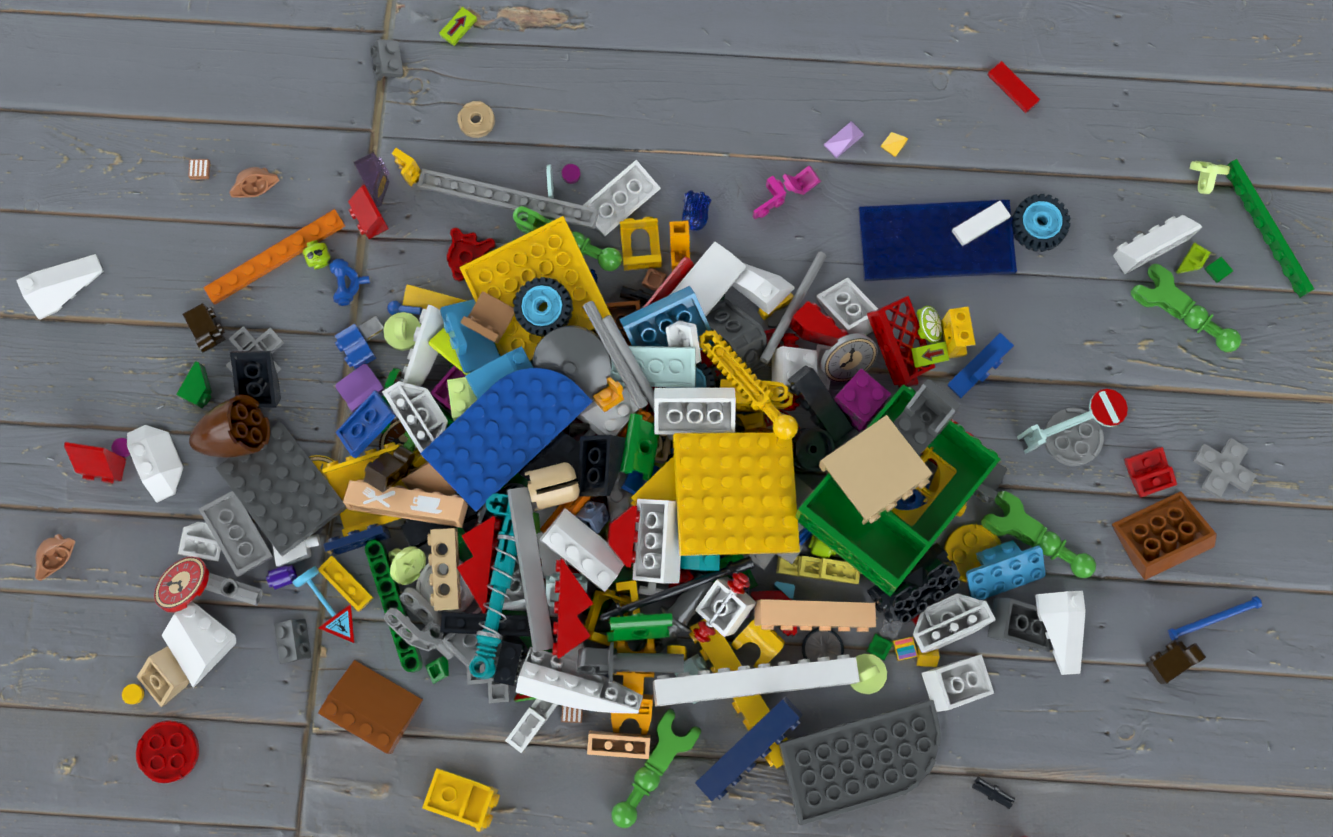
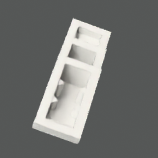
(530, 724)

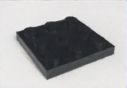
(560, 450)

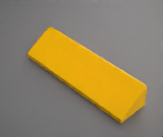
(421, 297)

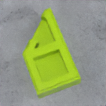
(1194, 259)

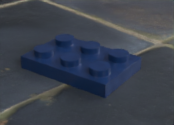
(356, 539)

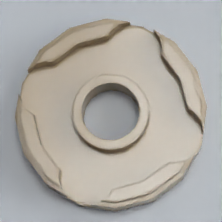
(479, 129)

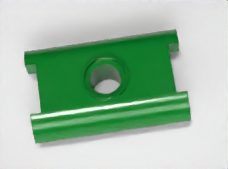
(640, 447)
(639, 627)

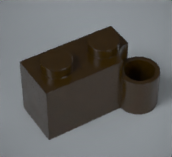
(204, 327)
(389, 468)
(1174, 660)

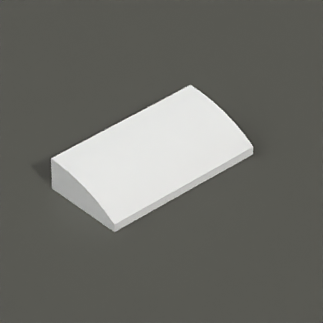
(622, 197)
(712, 276)

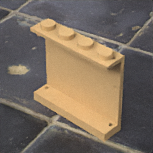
(877, 469)

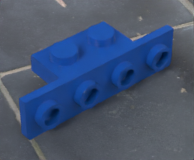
(980, 365)

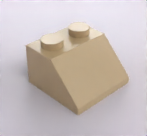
(163, 676)

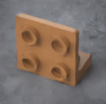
(489, 317)

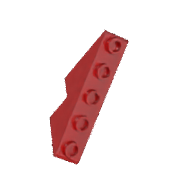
(477, 570)
(570, 603)

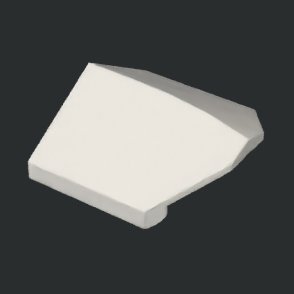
(199, 542)

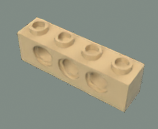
(453, 599)

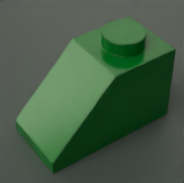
(196, 386)

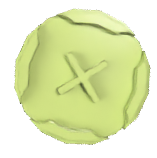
(1208, 174)
(400, 330)
(406, 564)
(871, 674)

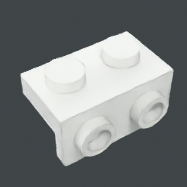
(683, 335)

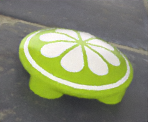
(929, 324)

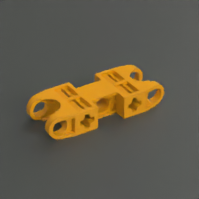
(635, 682)

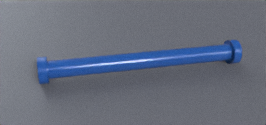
(1254, 603)

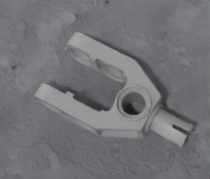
(430, 636)

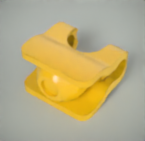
(767, 640)

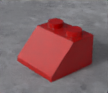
(367, 213)

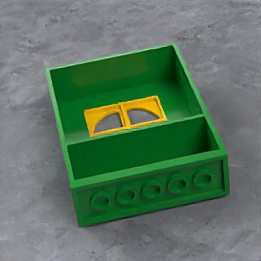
(899, 538)

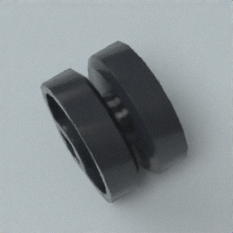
(810, 447)

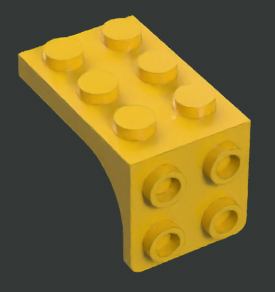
(461, 799)

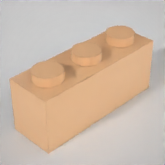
(618, 744)

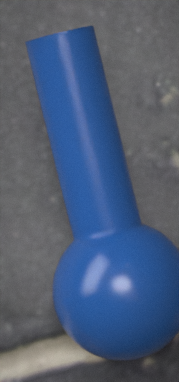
(396, 307)

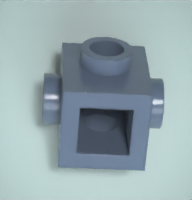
(594, 515)

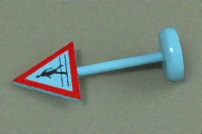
(341, 623)

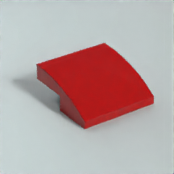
(1150, 471)

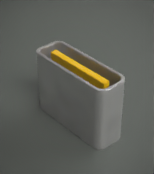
(371, 328)

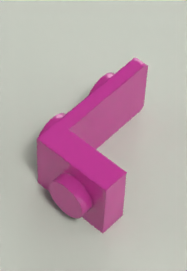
(802, 182)
(777, 190)

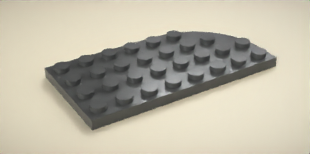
(861, 761)

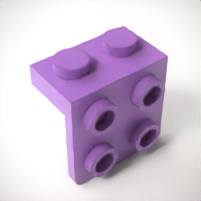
(358, 386)

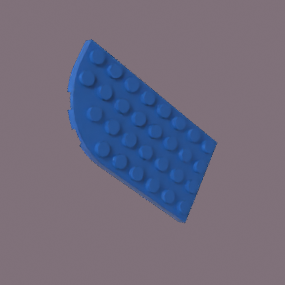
(504, 431)

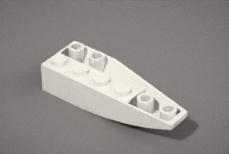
(423, 355)
(560, 683)

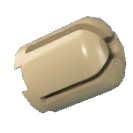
(551, 476)

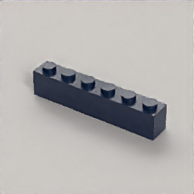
(748, 749)

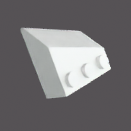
(614, 419)
(197, 641)

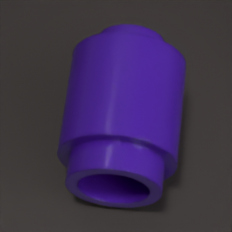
(281, 576)

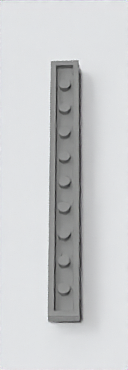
(507, 198)

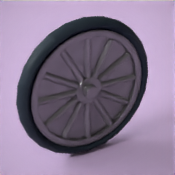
(822, 644)

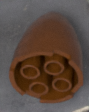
(231, 429)

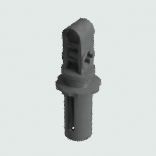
(682, 611)

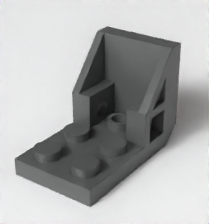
(740, 333)
(926, 416)

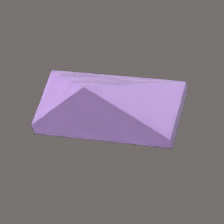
(843, 139)

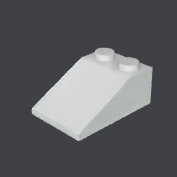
(847, 307)
(958, 683)

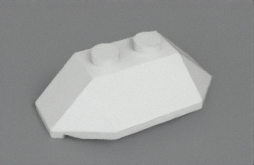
(416, 412)
(155, 460)
(951, 621)

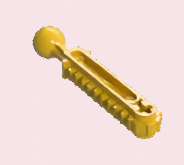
(758, 396)

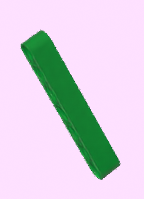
(388, 597)

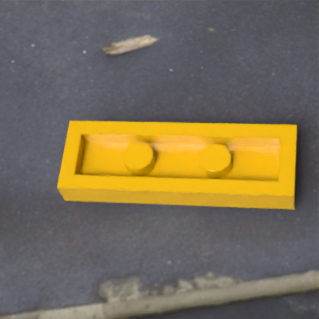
(345, 583)

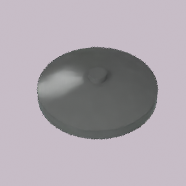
(576, 355)

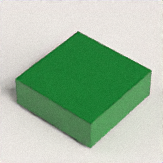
(1218, 269)
(879, 647)

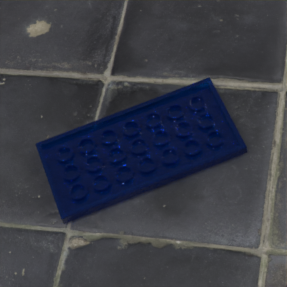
(920, 243)

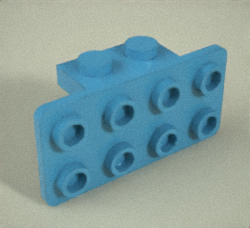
(471, 348)
(1004, 569)

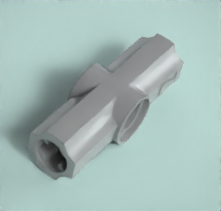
(242, 591)

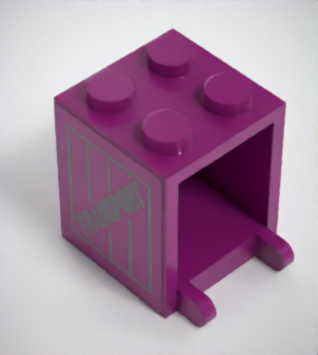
(861, 399)

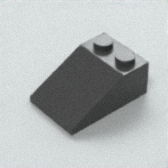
(1018, 624)

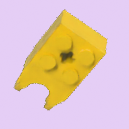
(742, 405)

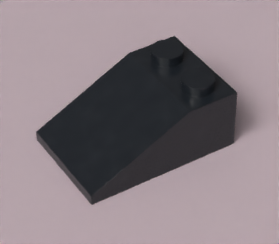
(256, 376)
(599, 464)

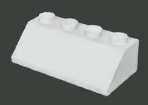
(1157, 242)
(694, 410)
(657, 542)
(583, 549)

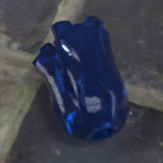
(696, 209)

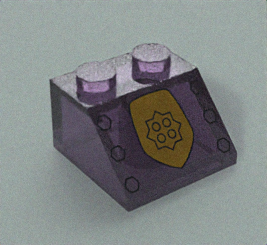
(374, 176)

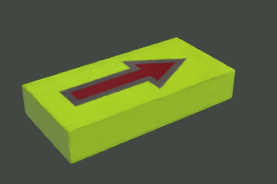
(458, 26)
(930, 354)

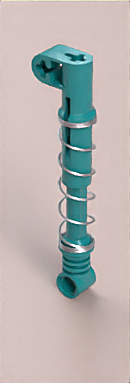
(501, 581)

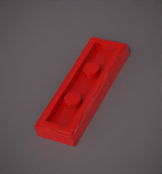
(1013, 87)

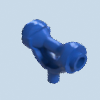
(343, 295)

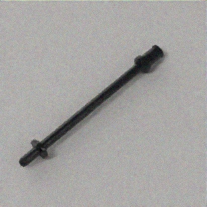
(732, 567)

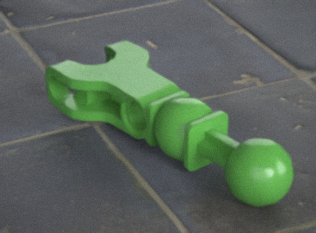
(608, 258)
(1182, 307)
(1033, 533)
(648, 777)

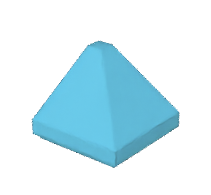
(787, 589)

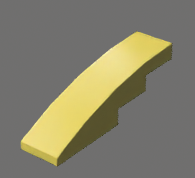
(819, 569)

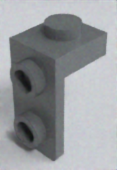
(987, 490)

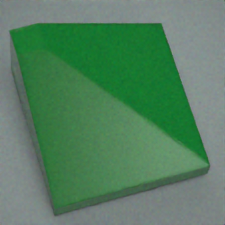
(438, 669)

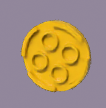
(964, 545)

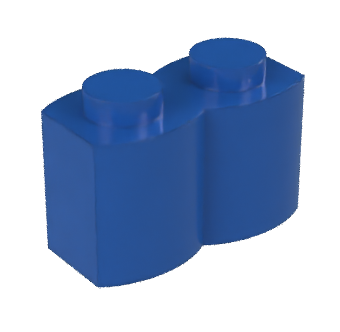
(354, 346)

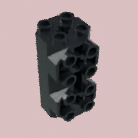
(930, 578)

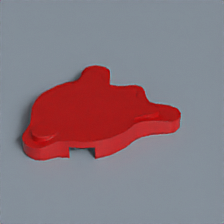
(464, 250)

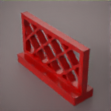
(890, 345)

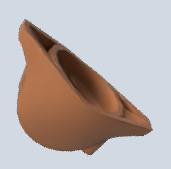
(253, 182)
(52, 555)

